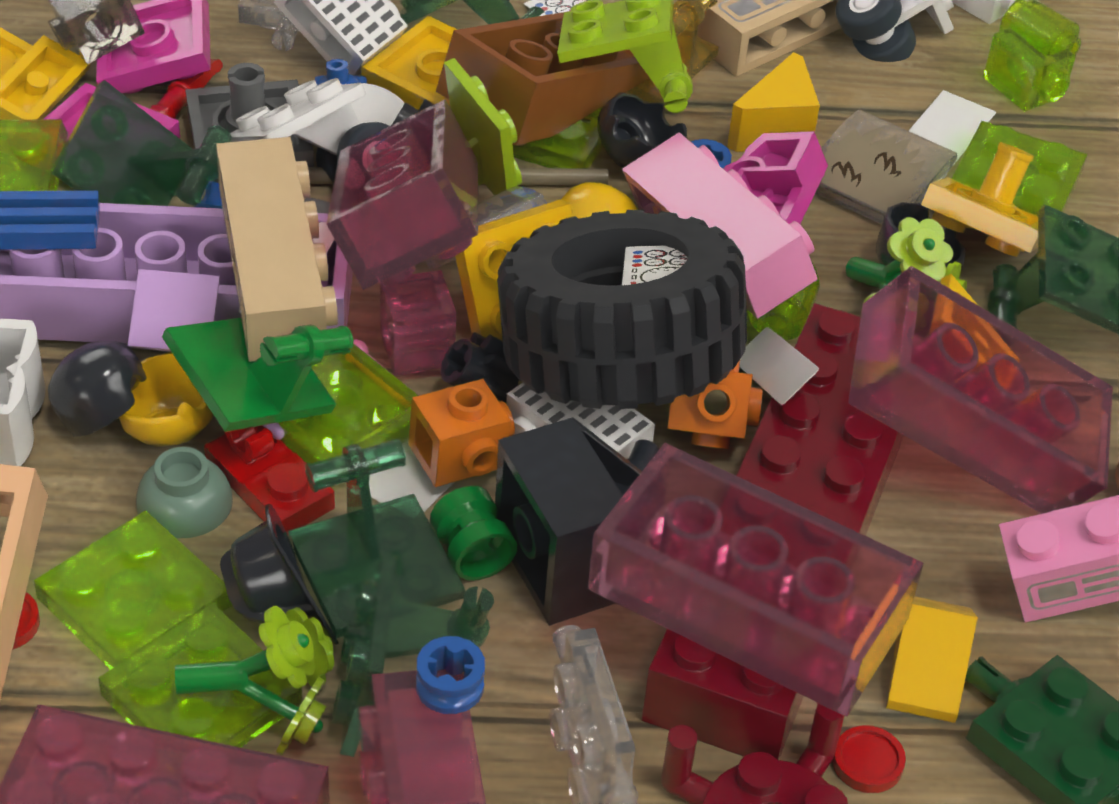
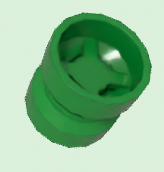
(466, 524)

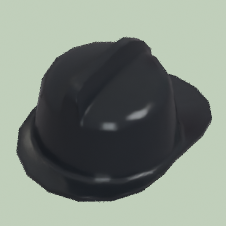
(266, 573)

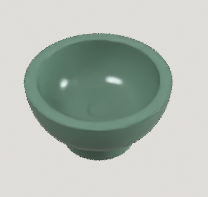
(185, 493)

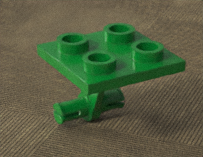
(261, 391)

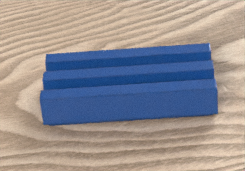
(49, 219)

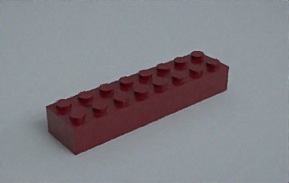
(821, 458)

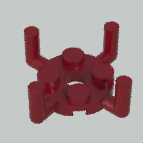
(759, 775)

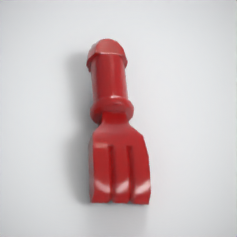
(175, 97)

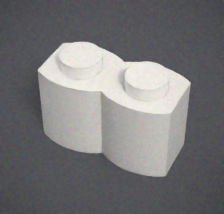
(20, 389)

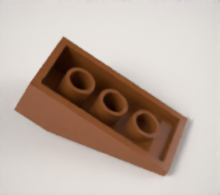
(527, 80)

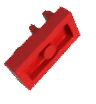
(269, 473)

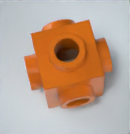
(715, 430)
(458, 431)

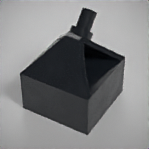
(553, 497)

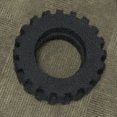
(610, 343)

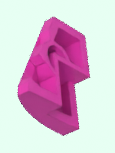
(784, 169)

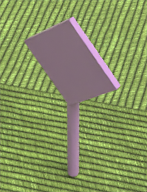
(173, 300)

